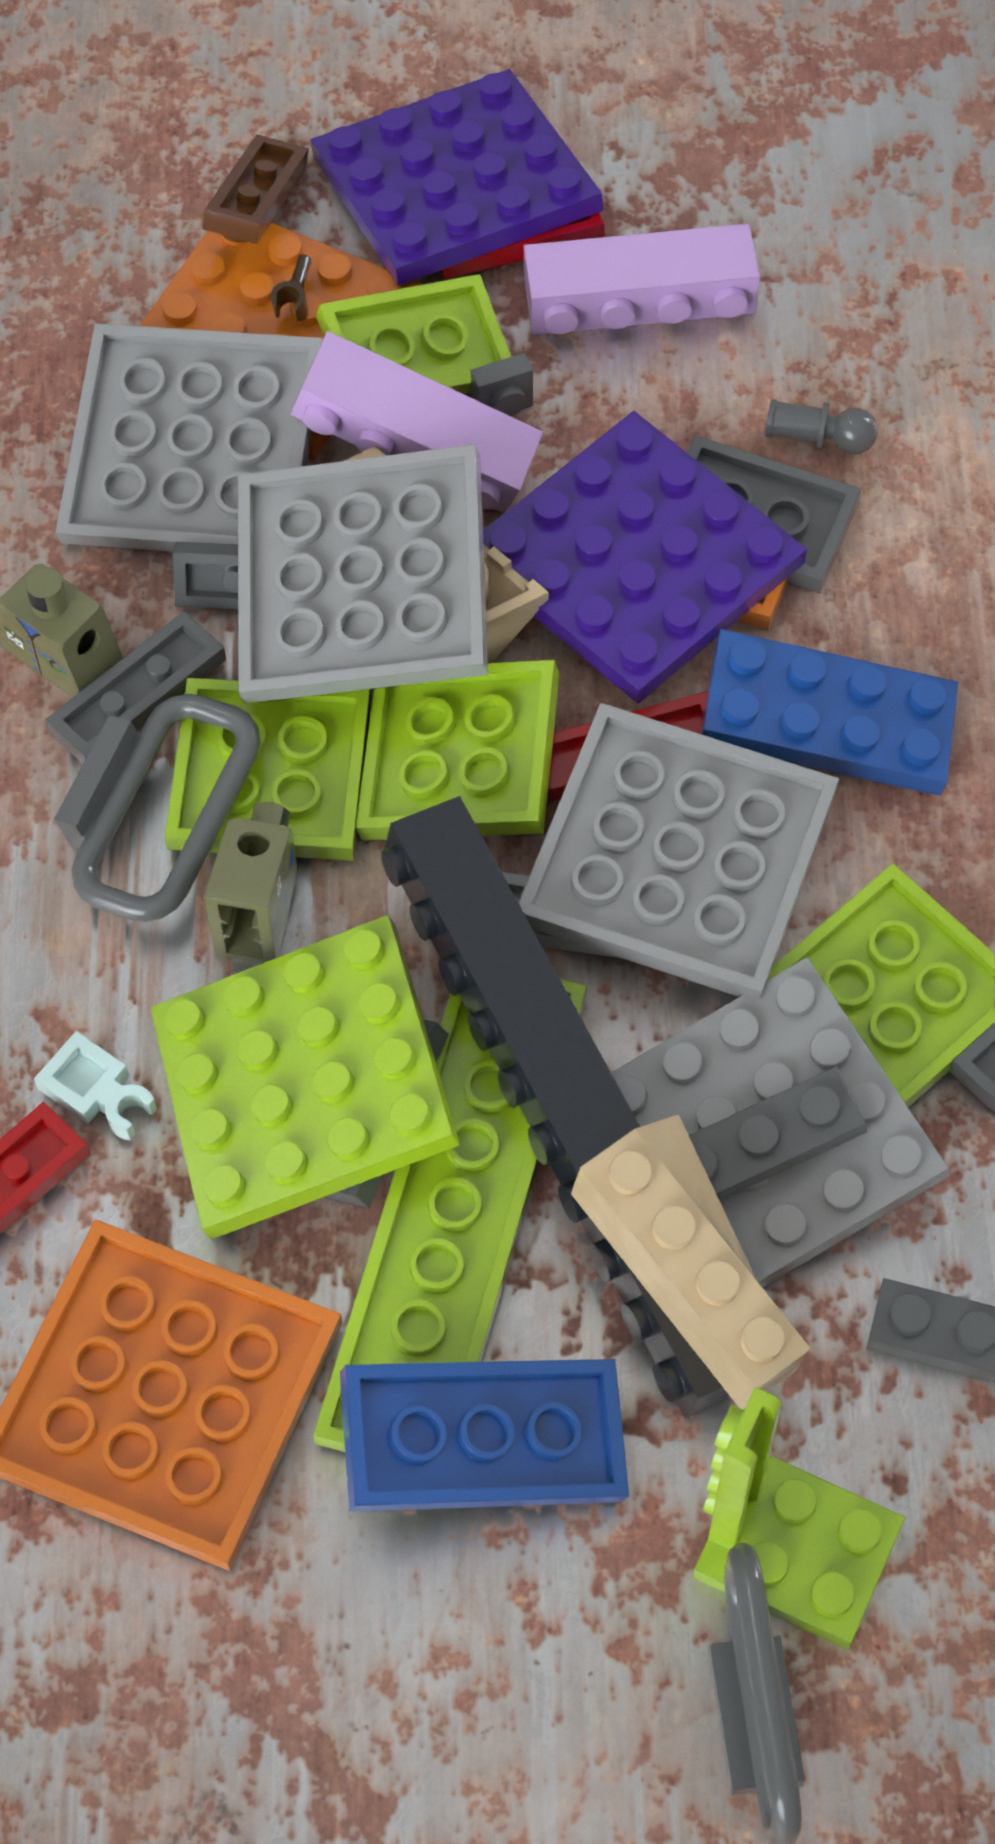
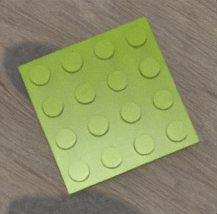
(302, 1077)

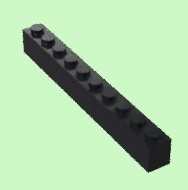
(538, 1044)

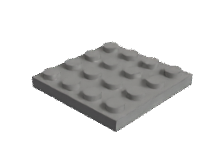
(172, 426)
(361, 574)
(678, 851)
(756, 1052)

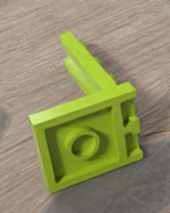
(812, 1538)

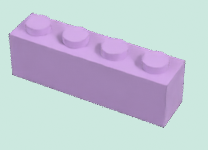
(641, 279)
(403, 412)

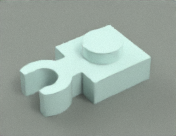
(90, 1081)

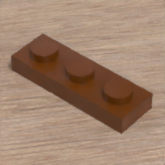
(255, 189)

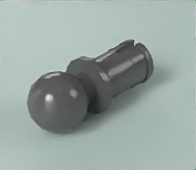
(851, 430)

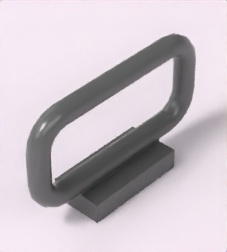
(110, 782)
(757, 1702)

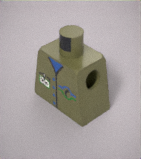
(48, 621)
(252, 885)

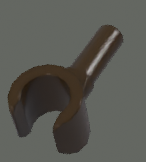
(293, 290)

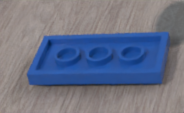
(831, 711)
(482, 1434)

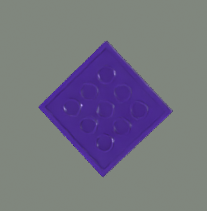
(455, 176)
(642, 554)

